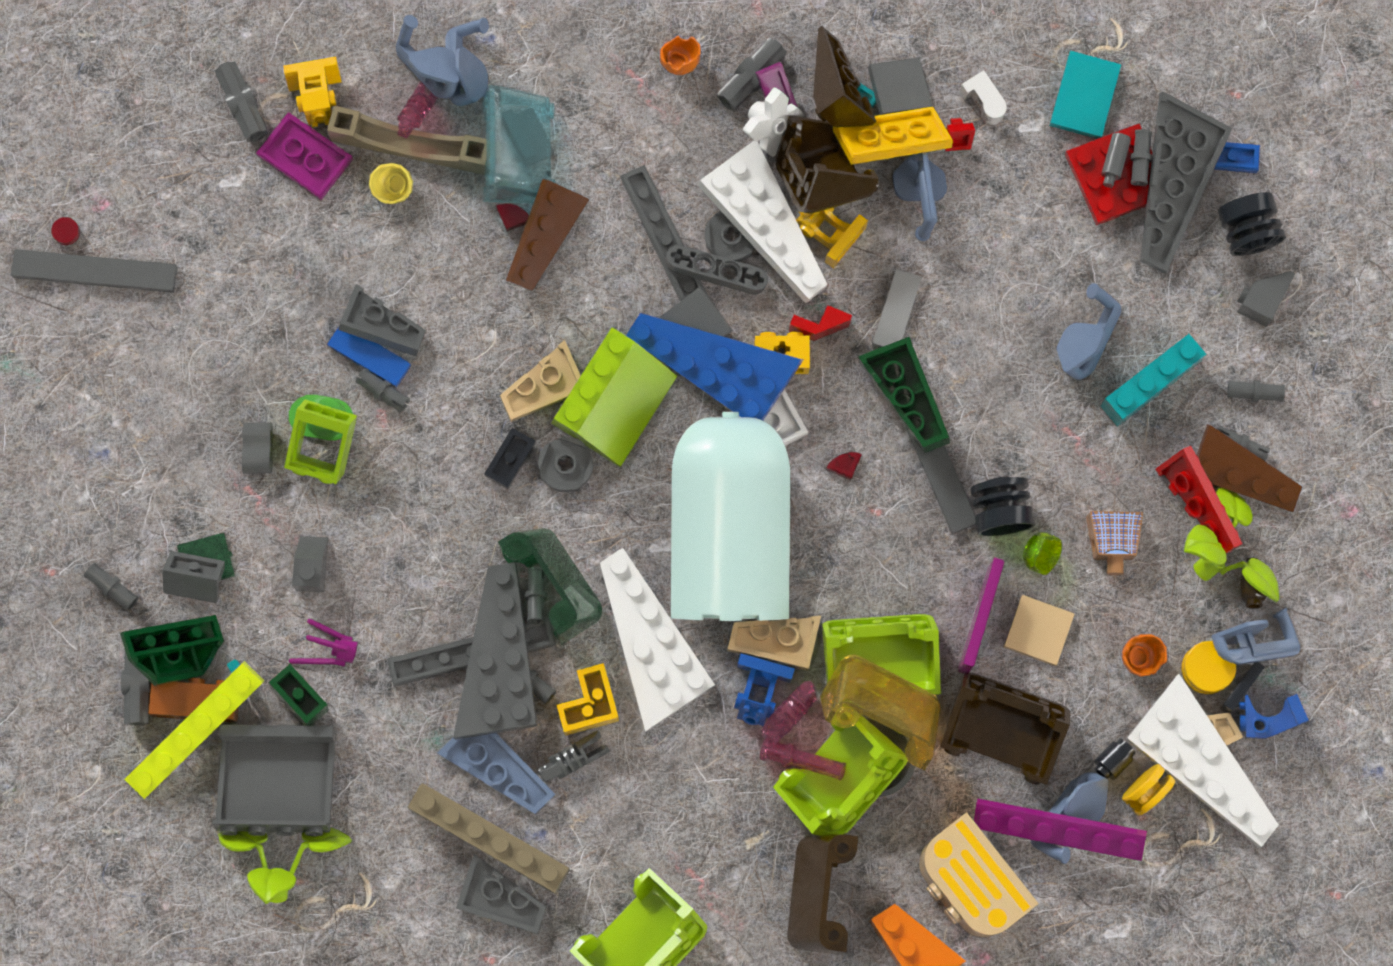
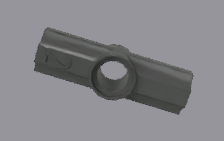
(745, 78)
(241, 101)
(136, 694)

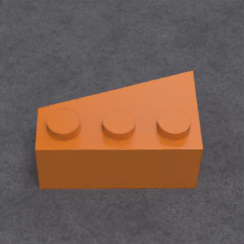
(911, 942)

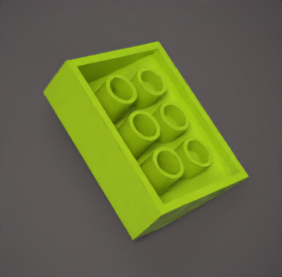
(615, 397)

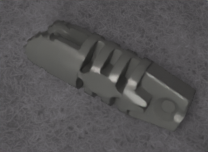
(572, 758)

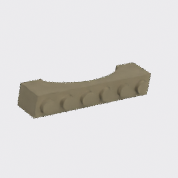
(365, 132)
(488, 838)

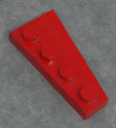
(1201, 500)

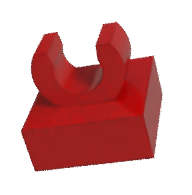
(961, 134)

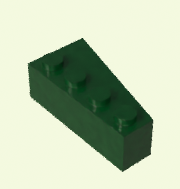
(905, 388)

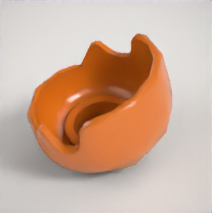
(680, 55)
(1144, 655)

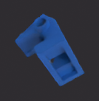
(762, 674)
(1290, 717)

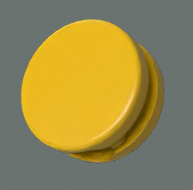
(1206, 670)
(1147, 790)

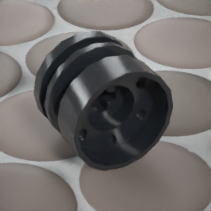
(1251, 224)
(1001, 500)

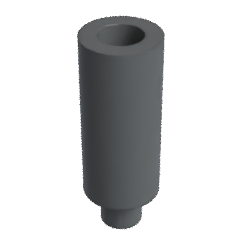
(1115, 158)

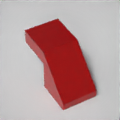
(831, 322)

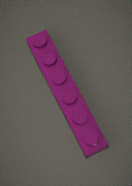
(1060, 829)

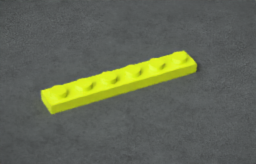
(194, 729)

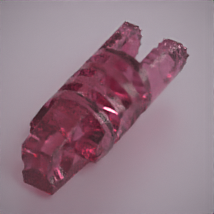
(415, 111)
(790, 712)

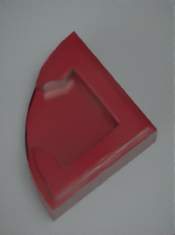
(512, 215)
(844, 464)

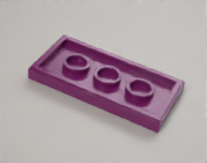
(981, 615)

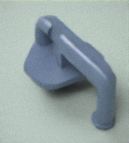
(430, 65)
(469, 68)
(921, 181)
(1084, 343)
(1248, 650)
(1083, 799)

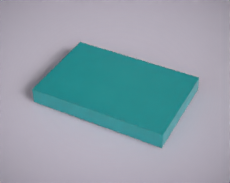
(1085, 95)

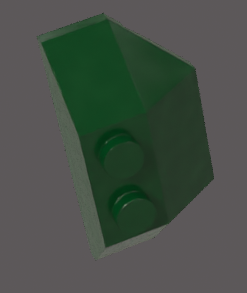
(174, 649)

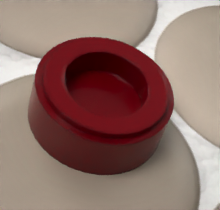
(65, 231)

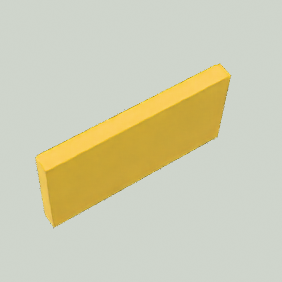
(894, 136)

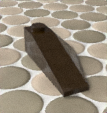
(836, 86)

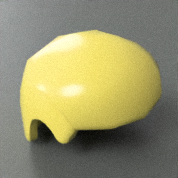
(391, 183)

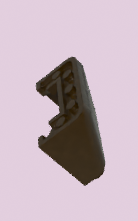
(818, 168)
(1006, 726)
(810, 893)

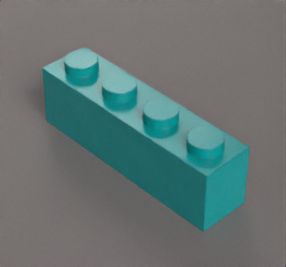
(1153, 380)

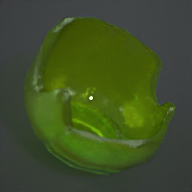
(1042, 552)

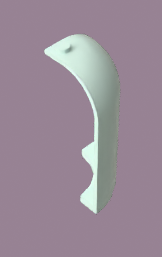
(730, 521)

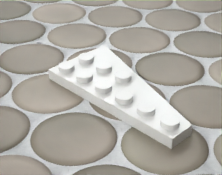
(756, 206)
(656, 654)
(1194, 754)

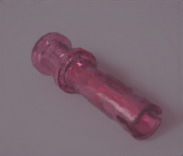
(790, 755)

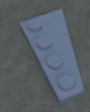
(500, 767)

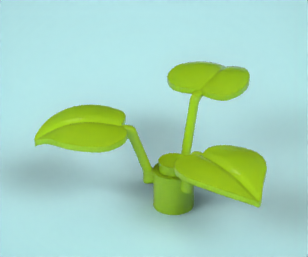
(1204, 544)
(274, 883)

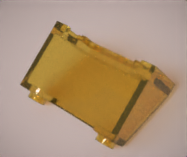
(887, 698)

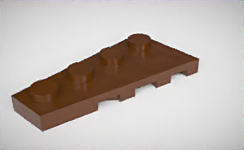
(546, 228)
(1243, 472)

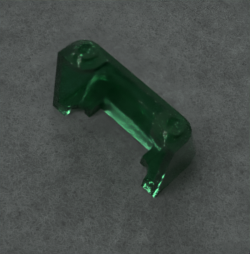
(579, 604)

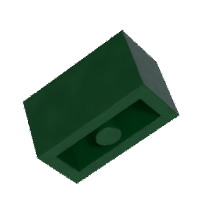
(298, 696)

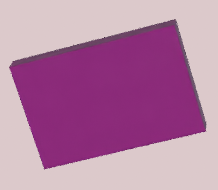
(304, 156)

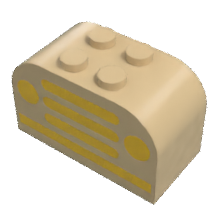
(973, 880)

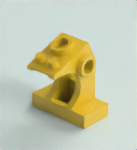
(318, 101)
(842, 238)

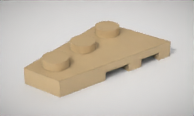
(543, 385)
(777, 641)

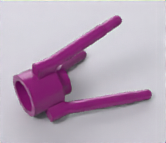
(343, 649)

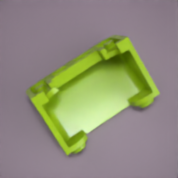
(897, 643)
(836, 805)
(650, 931)

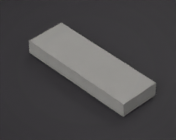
(897, 308)

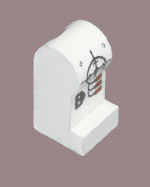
(986, 97)

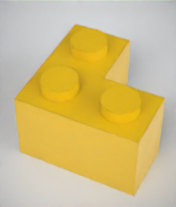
(595, 708)

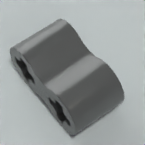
(257, 448)

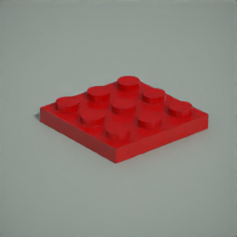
(1104, 202)

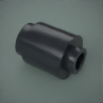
(1114, 759)

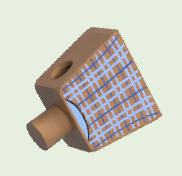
(1114, 537)

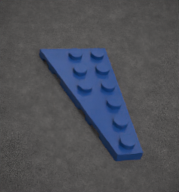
(729, 370)

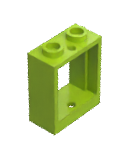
(327, 418)

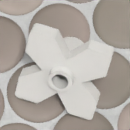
(769, 120)

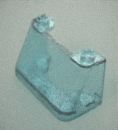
(516, 144)

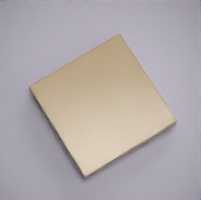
(1039, 630)

